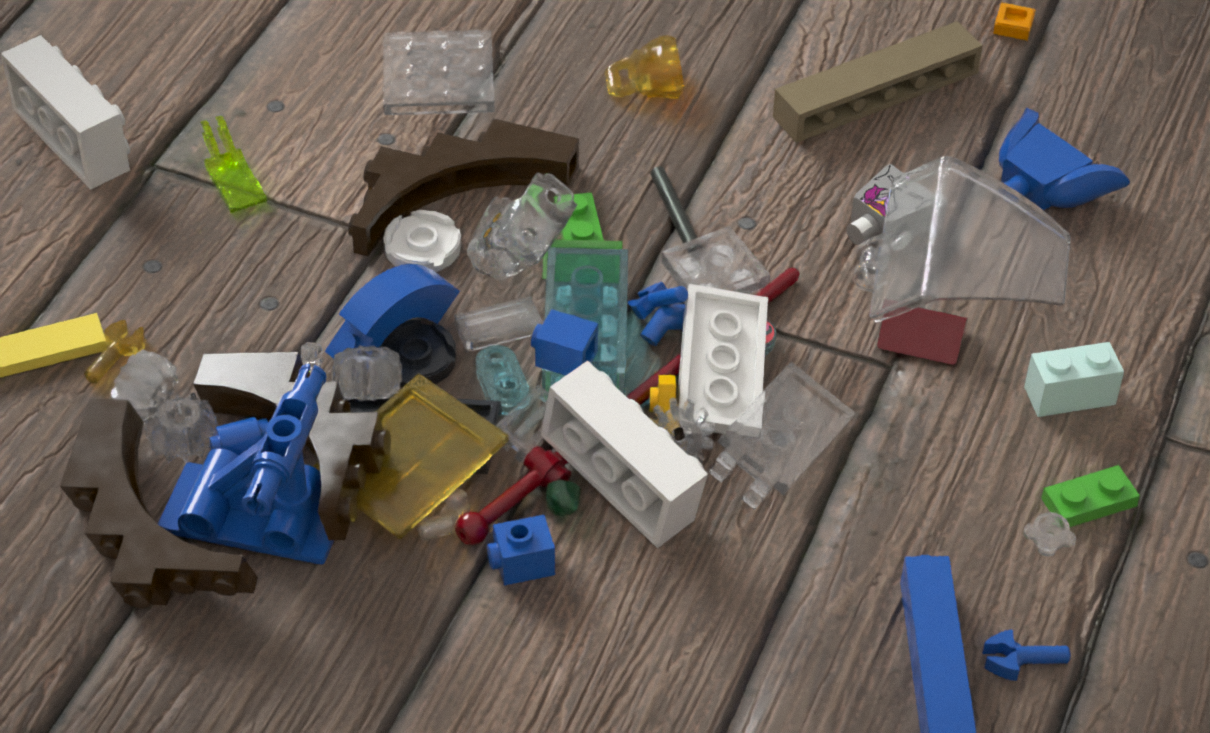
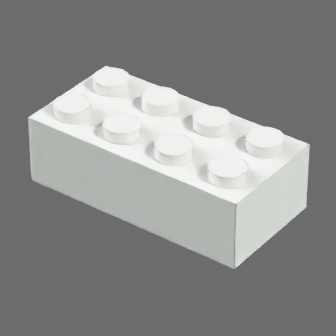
(67, 111)
(623, 453)

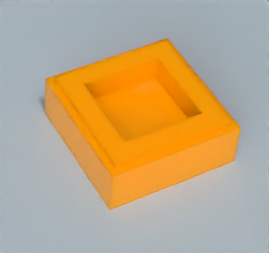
(1014, 21)

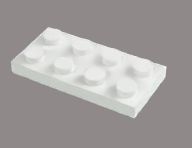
(722, 352)

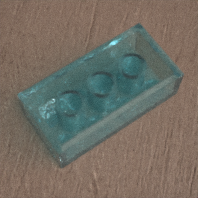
(592, 288)

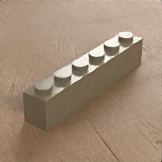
(876, 81)

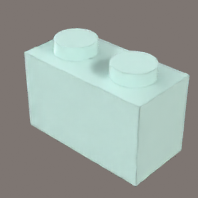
(1073, 379)

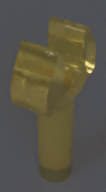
(118, 346)

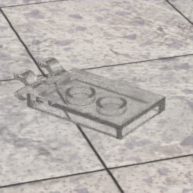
(781, 434)

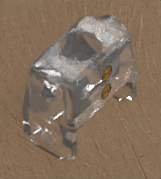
(520, 231)

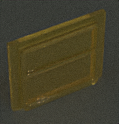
(431, 454)

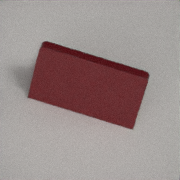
(924, 335)

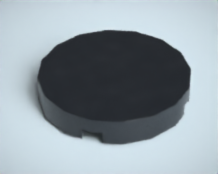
(423, 350)

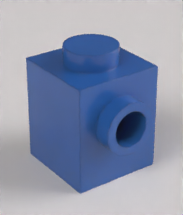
(564, 342)
(522, 550)

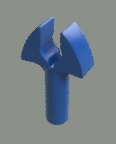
(657, 296)
(1017, 655)

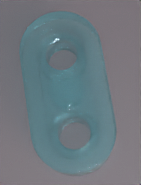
(497, 372)

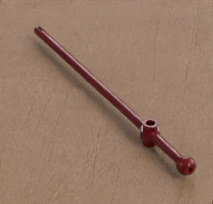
(550, 466)

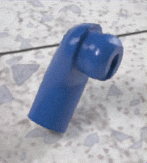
(665, 319)

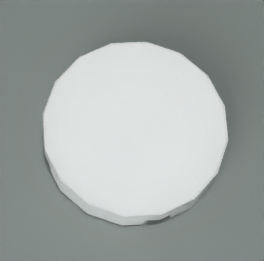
(422, 239)

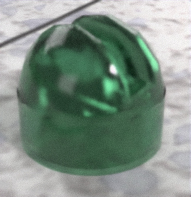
(562, 497)

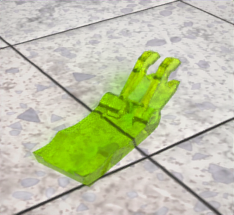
(230, 170)

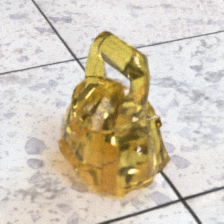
(651, 70)

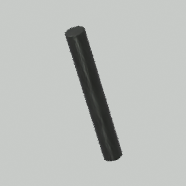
(673, 204)

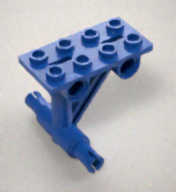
(264, 495)

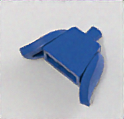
(1051, 169)

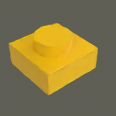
(661, 394)

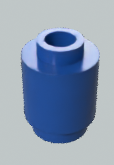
(238, 435)

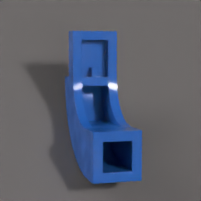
(389, 301)

